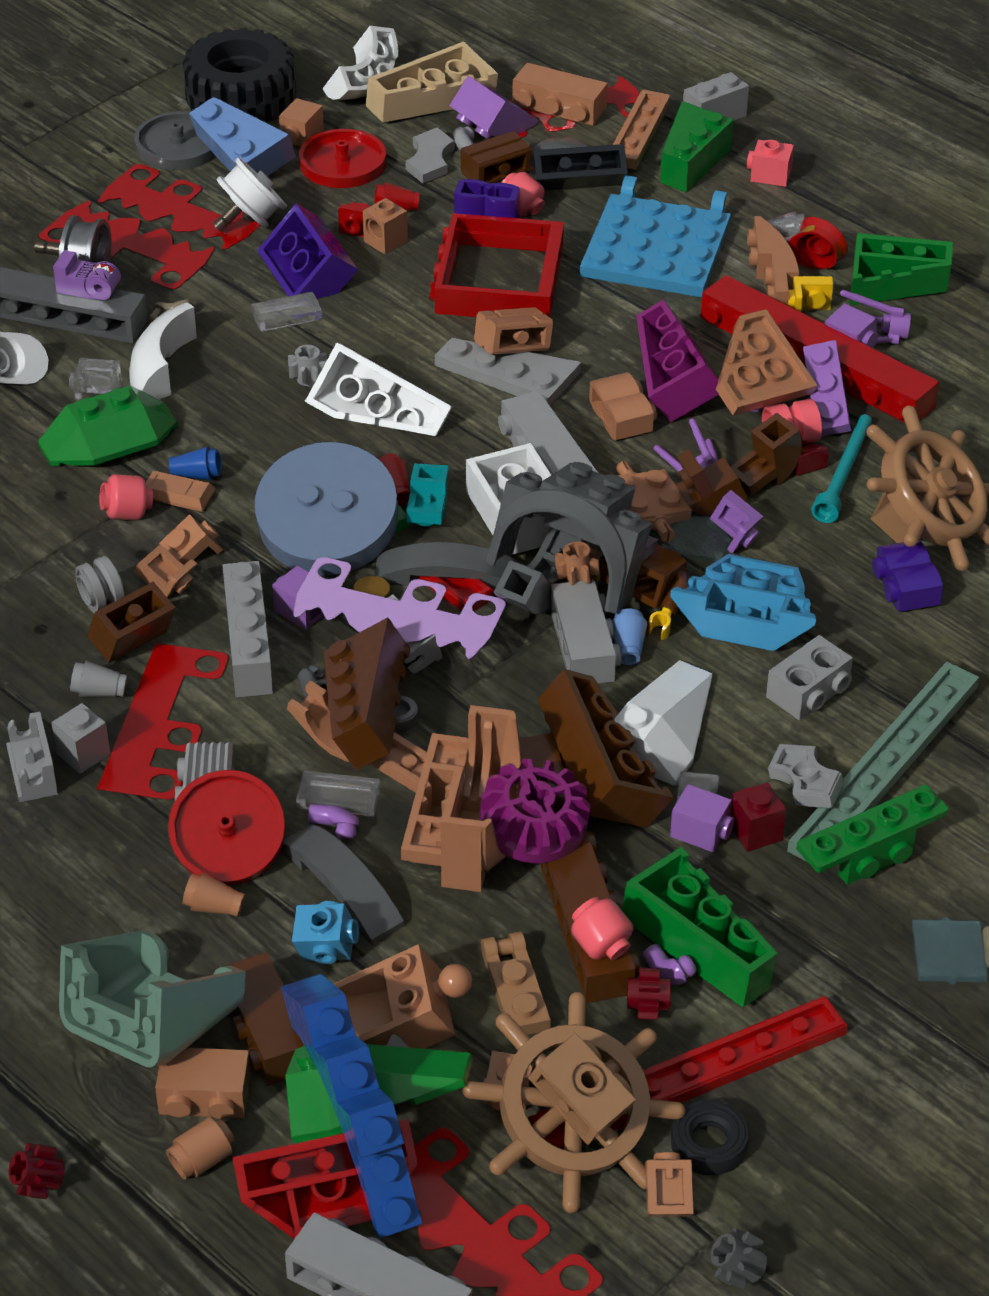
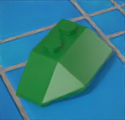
(106, 428)

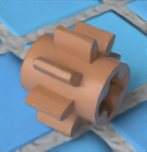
(577, 563)

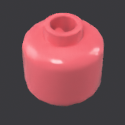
(530, 193)
(125, 497)
(601, 929)

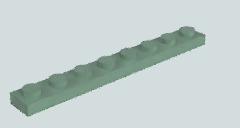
(894, 750)

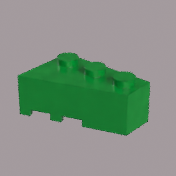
(694, 145)

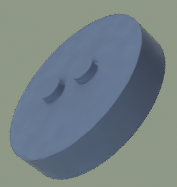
(328, 505)

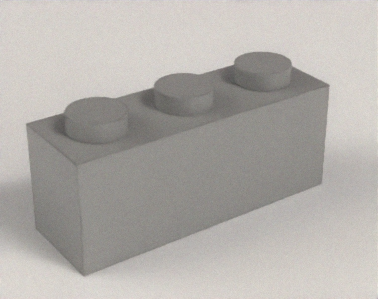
(583, 630)

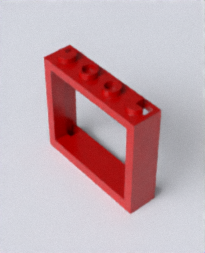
(496, 233)

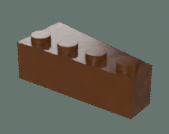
(364, 691)
(601, 751)

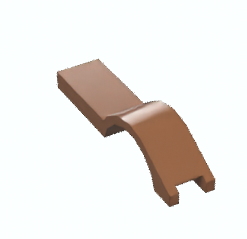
(402, 763)

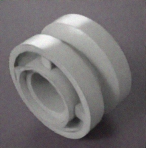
(99, 583)

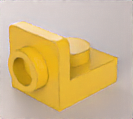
(811, 293)

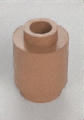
(200, 1148)

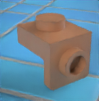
(191, 539)
(166, 571)

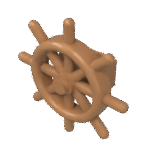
(919, 489)
(581, 1094)

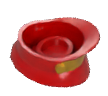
(818, 244)

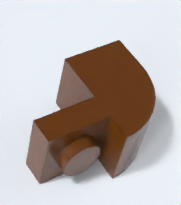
(774, 455)
(706, 486)

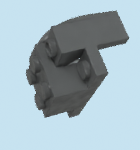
(586, 507)

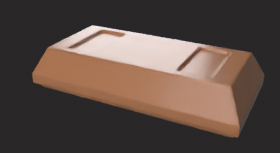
(180, 491)

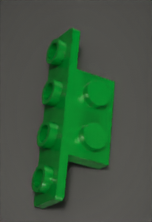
(873, 837)

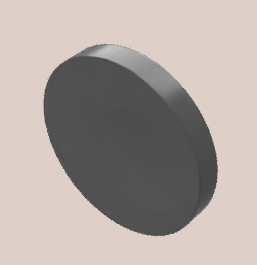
(171, 142)

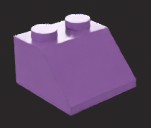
(489, 110)

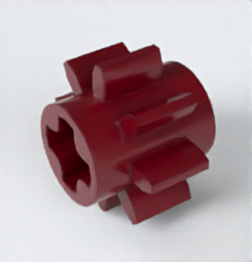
(648, 993)
(36, 1170)

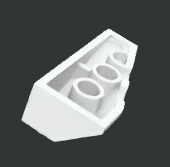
(369, 394)

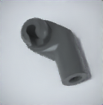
(308, 674)

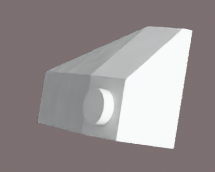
(668, 719)

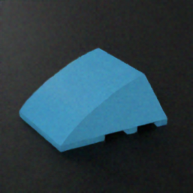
(747, 602)

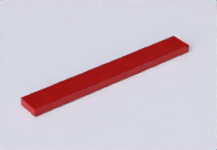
(733, 1056)

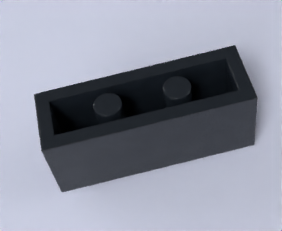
(579, 166)

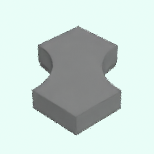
(429, 159)
(811, 782)

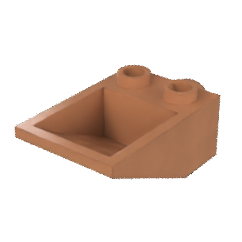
(404, 998)

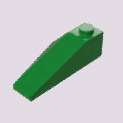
(400, 1073)

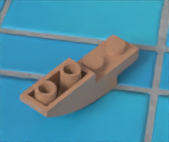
(772, 259)

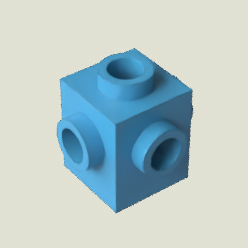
(324, 932)

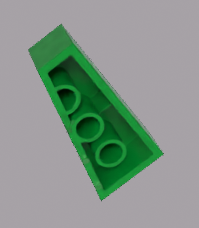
(689, 918)

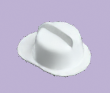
(21, 359)

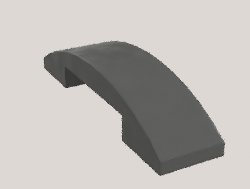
(439, 560)
(346, 879)

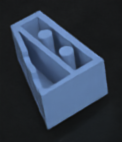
(237, 134)

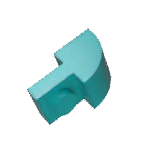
(428, 494)

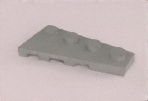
(509, 372)

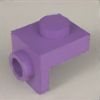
(737, 520)

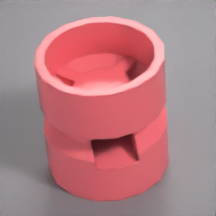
(802, 415)

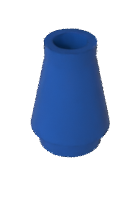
(197, 464)

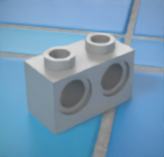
(809, 677)

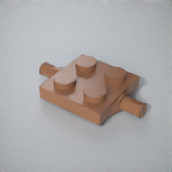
(656, 499)

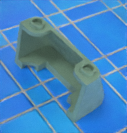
(127, 1002)

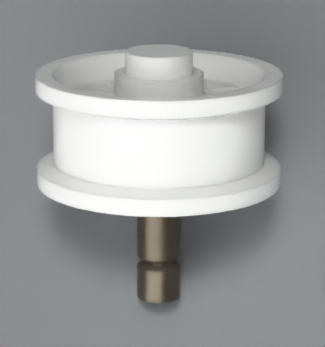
(250, 193)

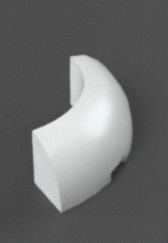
(374, 54)
(160, 340)

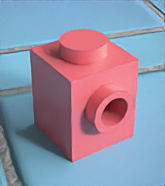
(771, 162)

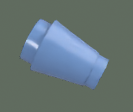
(629, 633)

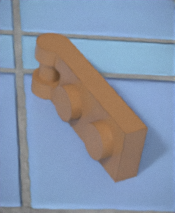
(515, 982)

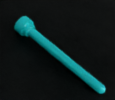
(828, 504)

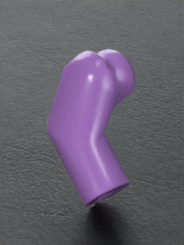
(334, 815)

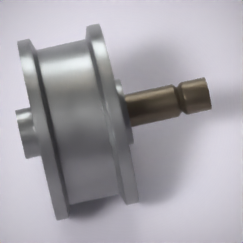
(88, 239)

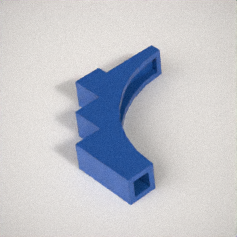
(364, 1111)

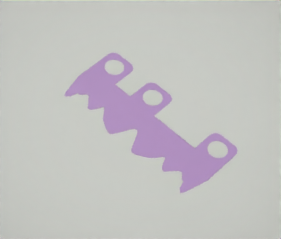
(409, 616)

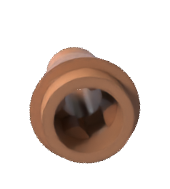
(212, 896)

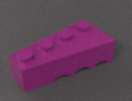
(673, 363)

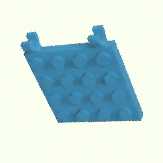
(656, 242)

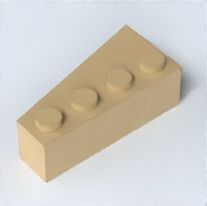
(426, 83)

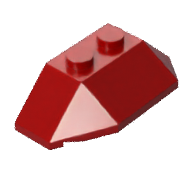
(307, 1178)

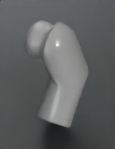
(463, 137)

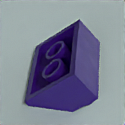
(306, 255)

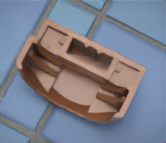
(446, 808)

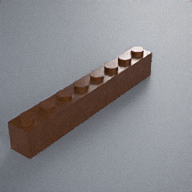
(574, 882)

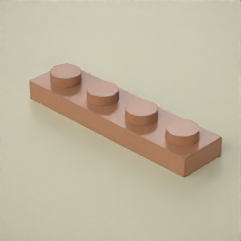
(642, 125)

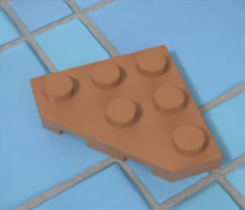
(761, 366)

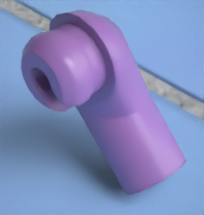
(670, 969)

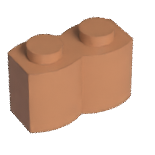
(622, 406)

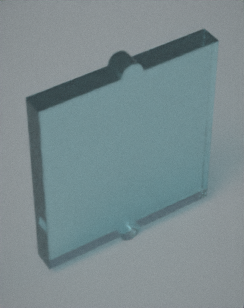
(698, 539)
(949, 951)

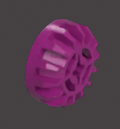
(533, 830)

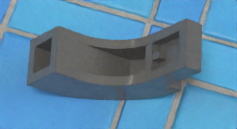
(531, 585)

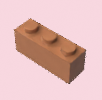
(560, 94)

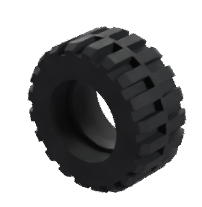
(242, 70)

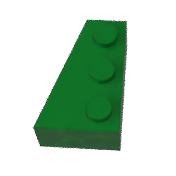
(899, 267)

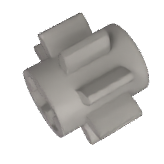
(306, 364)

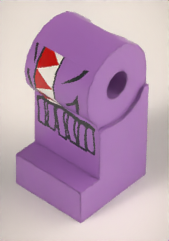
(85, 278)

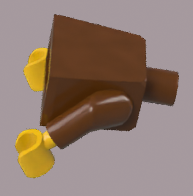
(654, 584)

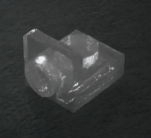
(95, 377)

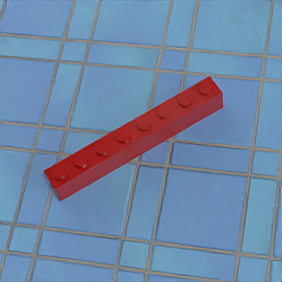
(865, 371)

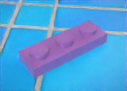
(824, 366)

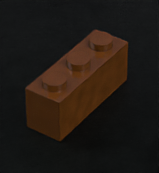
(264, 1020)

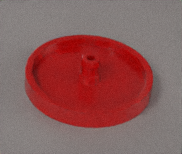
(342, 158)
(227, 826)

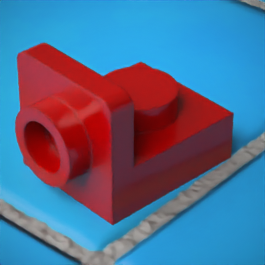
(351, 218)

